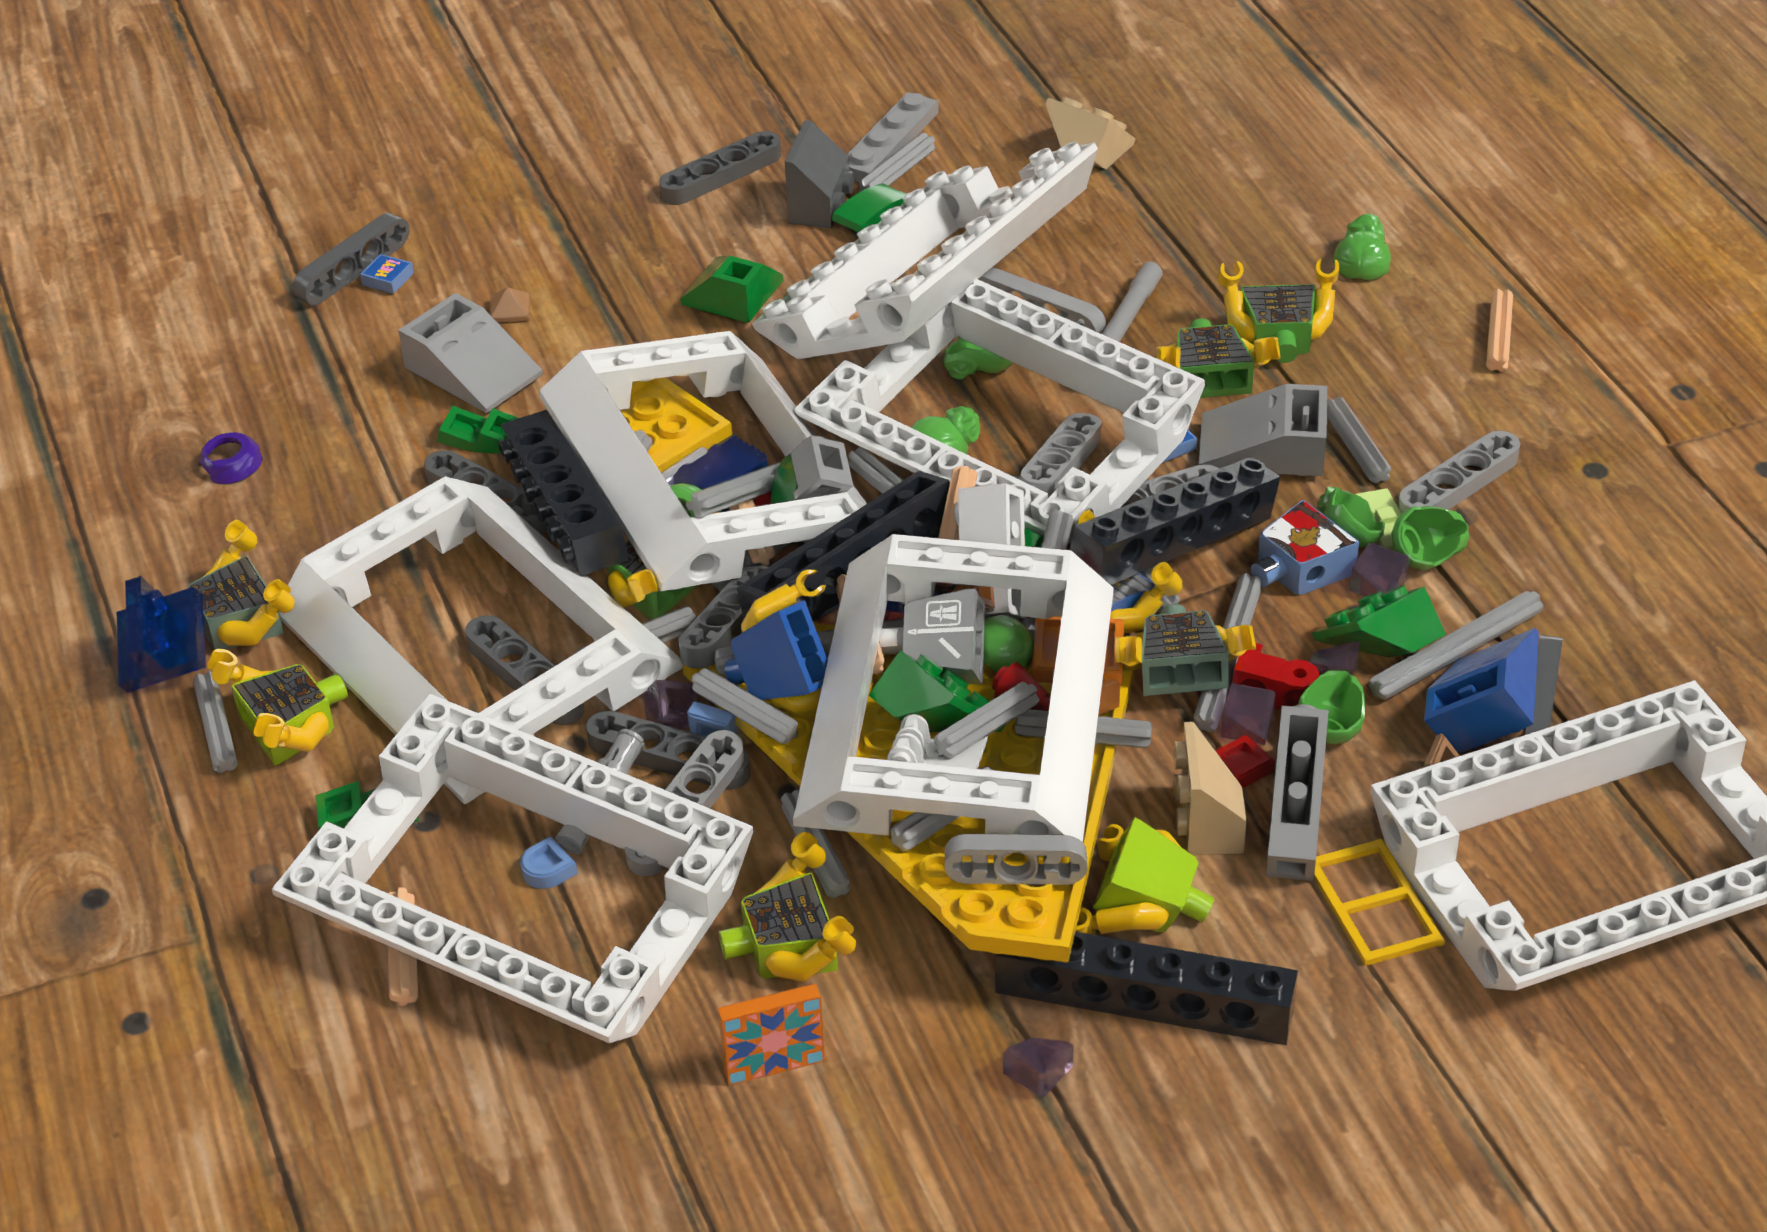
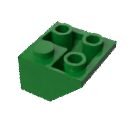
(733, 288)
(1385, 623)
(920, 689)

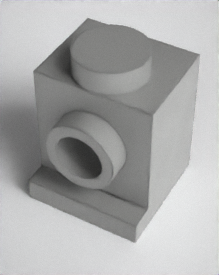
(820, 468)

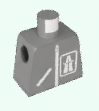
(944, 630)

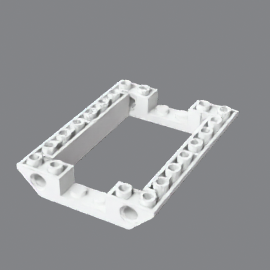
(861, 276)
(1151, 394)
(676, 547)
(333, 580)
(454, 742)
(862, 792)
(1432, 804)

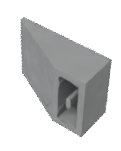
(466, 353)
(1275, 426)

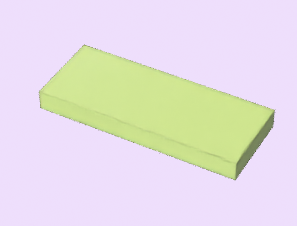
(1383, 510)

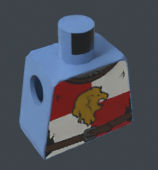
(1304, 551)

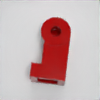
(1274, 673)

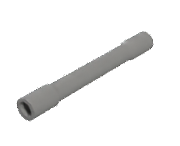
(1139, 291)

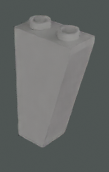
(1297, 793)

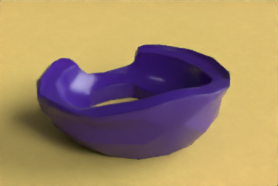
(234, 468)

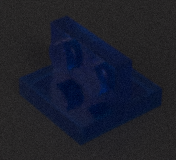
(158, 635)

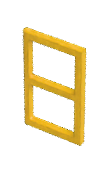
(1404, 891)

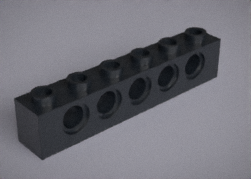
(562, 493)
(907, 509)
(1176, 520)
(1159, 986)

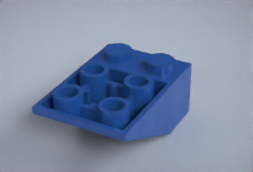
(1486, 693)

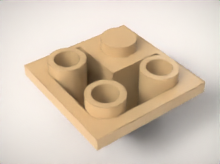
(1082, 126)
(1210, 797)

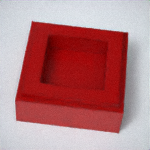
(1246, 760)

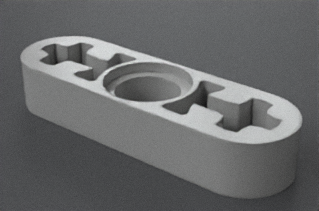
(1049, 846)

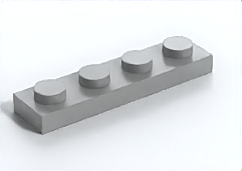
(892, 133)

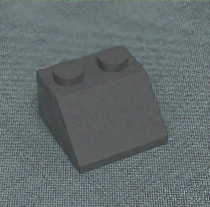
(816, 178)

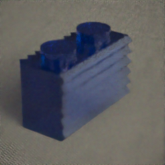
(722, 464)

